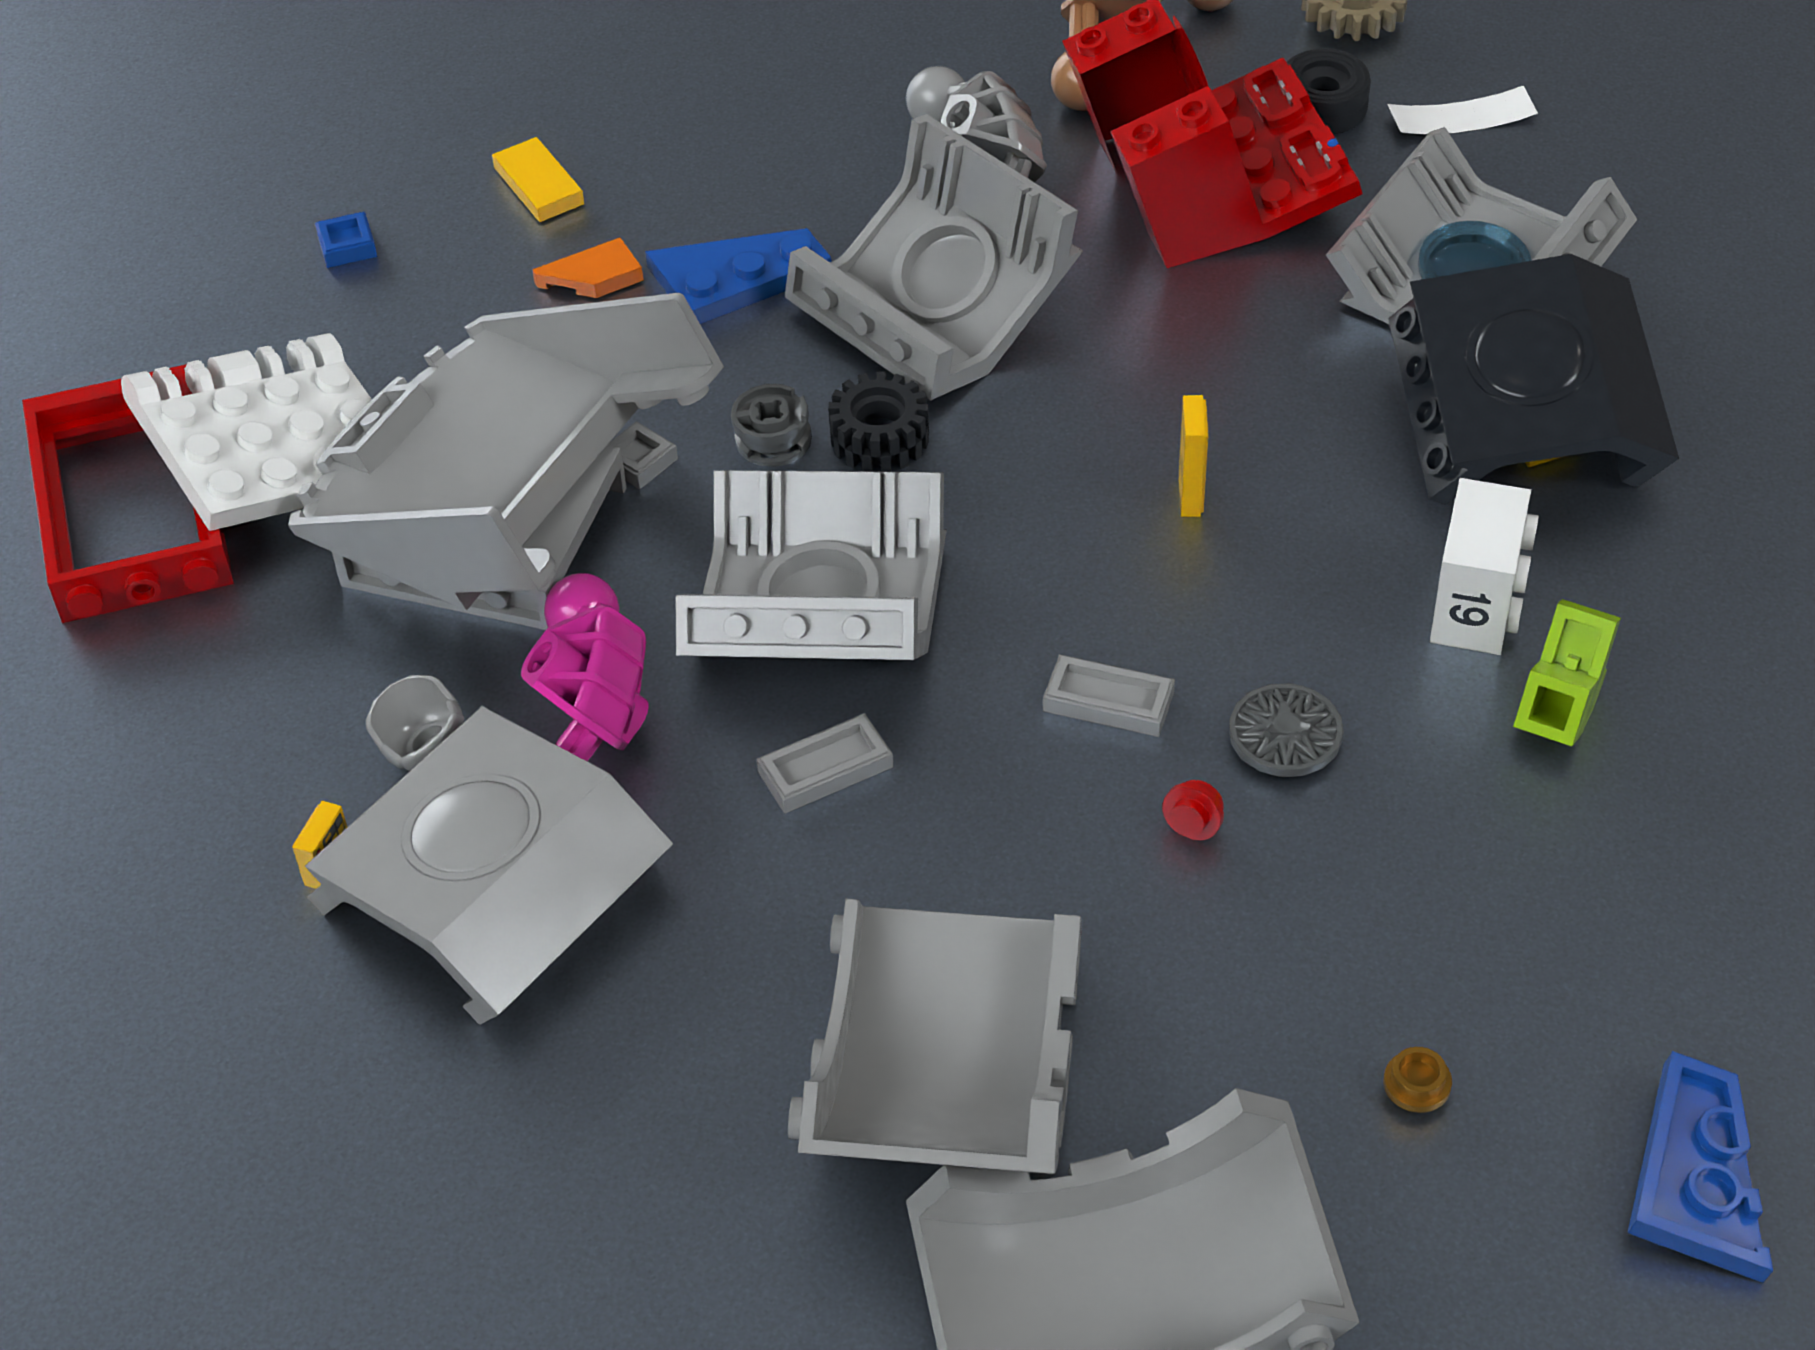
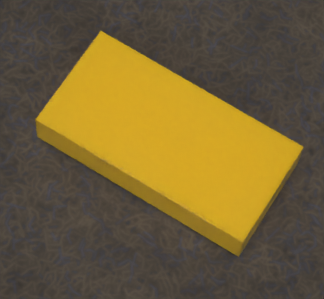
(538, 179)
(1193, 455)

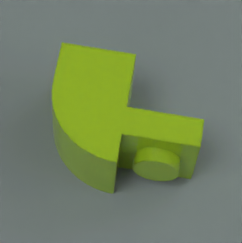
(1569, 674)

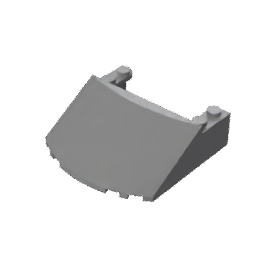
(484, 442)

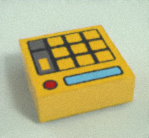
(319, 831)

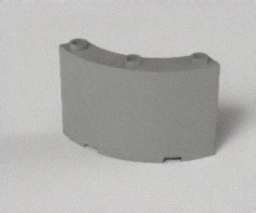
(943, 1040)
(1151, 1252)

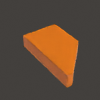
(592, 271)

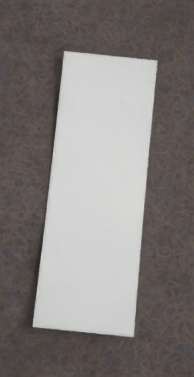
(1465, 115)

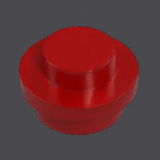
(1194, 809)

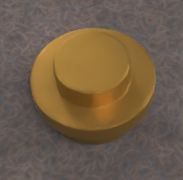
(1417, 1080)

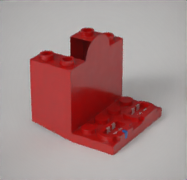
(1201, 160)

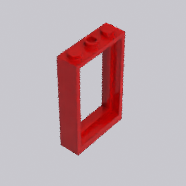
(86, 417)

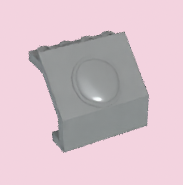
(942, 265)
(819, 566)
(491, 856)

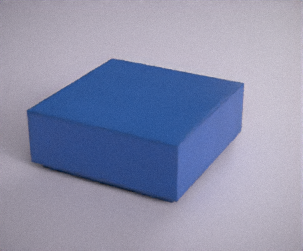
(346, 239)

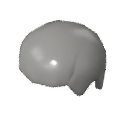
(412, 719)

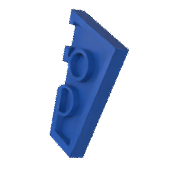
(729, 272)
(1696, 1172)

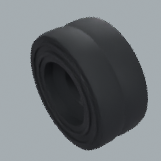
(1336, 86)

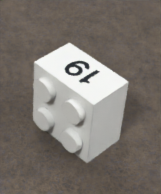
(1483, 566)

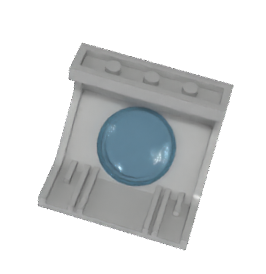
(1447, 221)

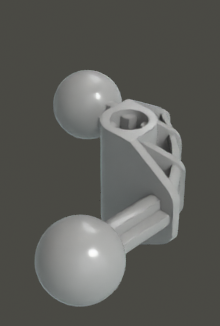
(982, 112)

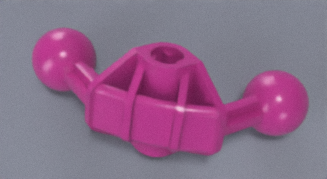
(589, 665)

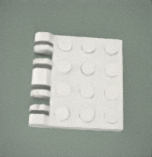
(247, 440)

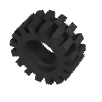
(879, 443)

